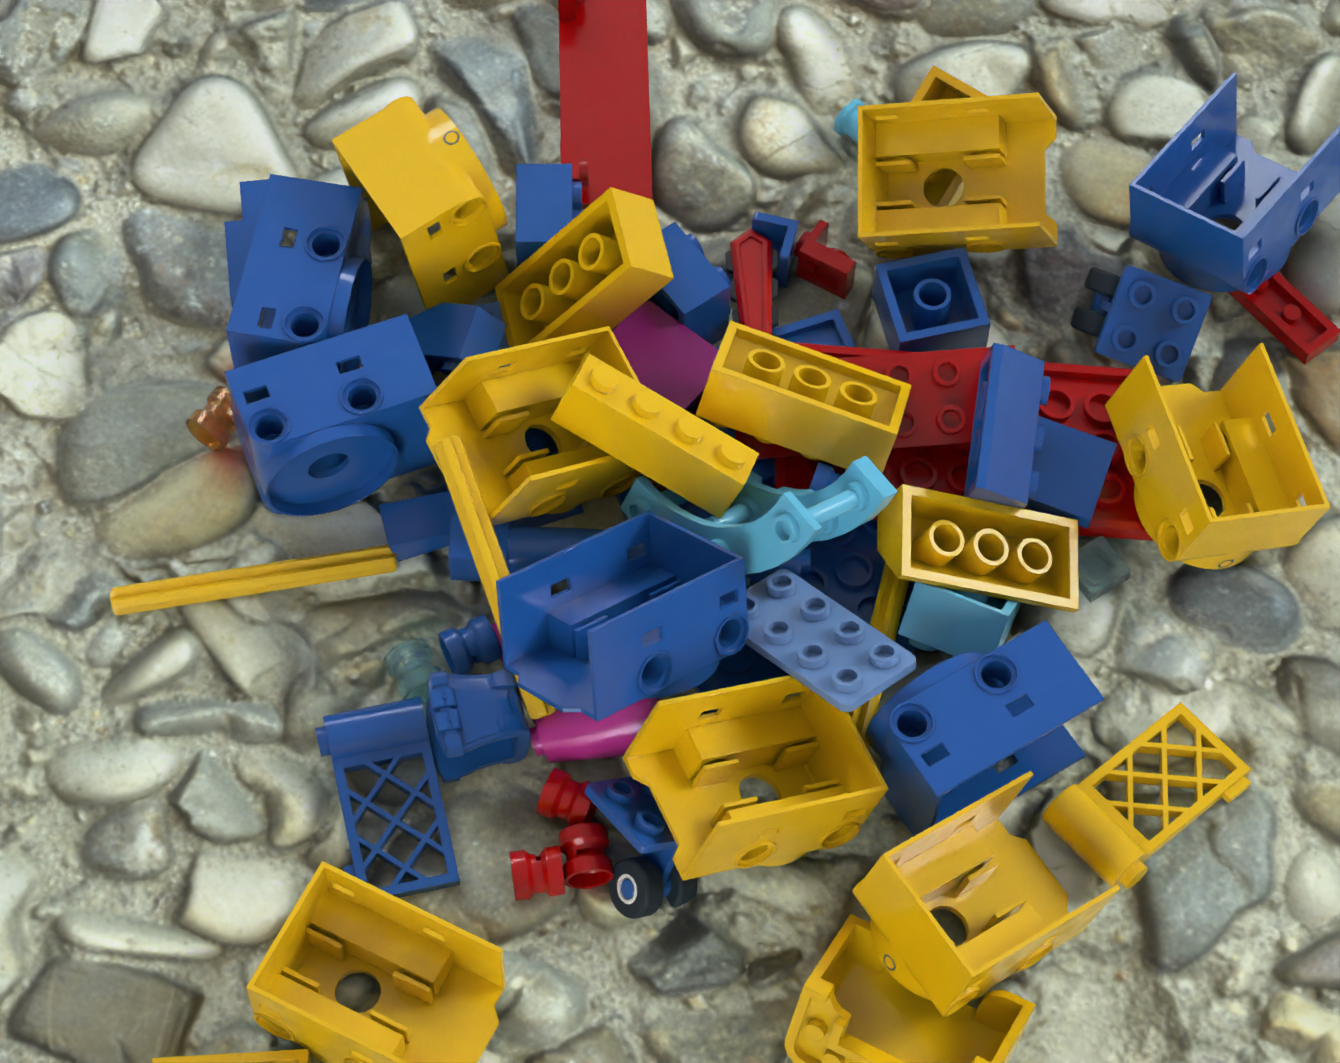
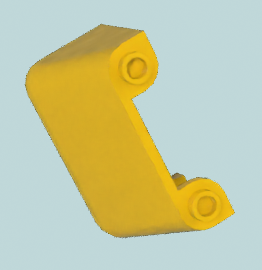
(863, 1015)

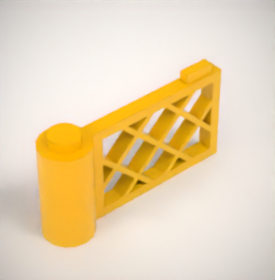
(1110, 840)

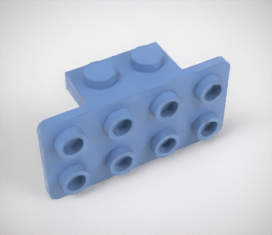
(822, 642)

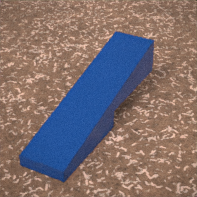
(425, 523)

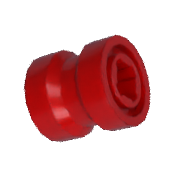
(565, 799)
(585, 855)
(537, 873)

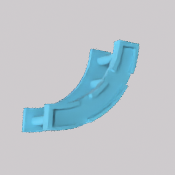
(773, 523)

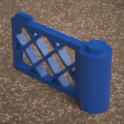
(376, 738)

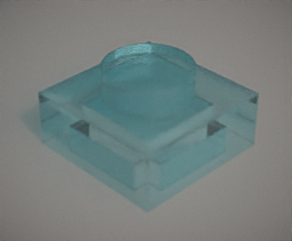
(1100, 569)

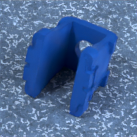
(475, 722)

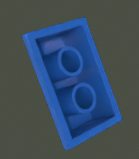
(1006, 427)

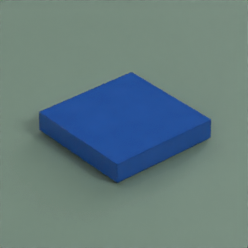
(1070, 472)

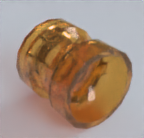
(214, 422)

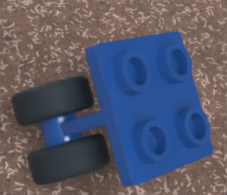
(1143, 317)
(645, 879)

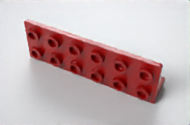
(605, 96)
(938, 404)

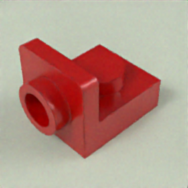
(823, 265)

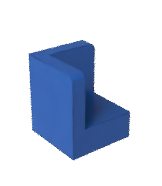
(784, 238)

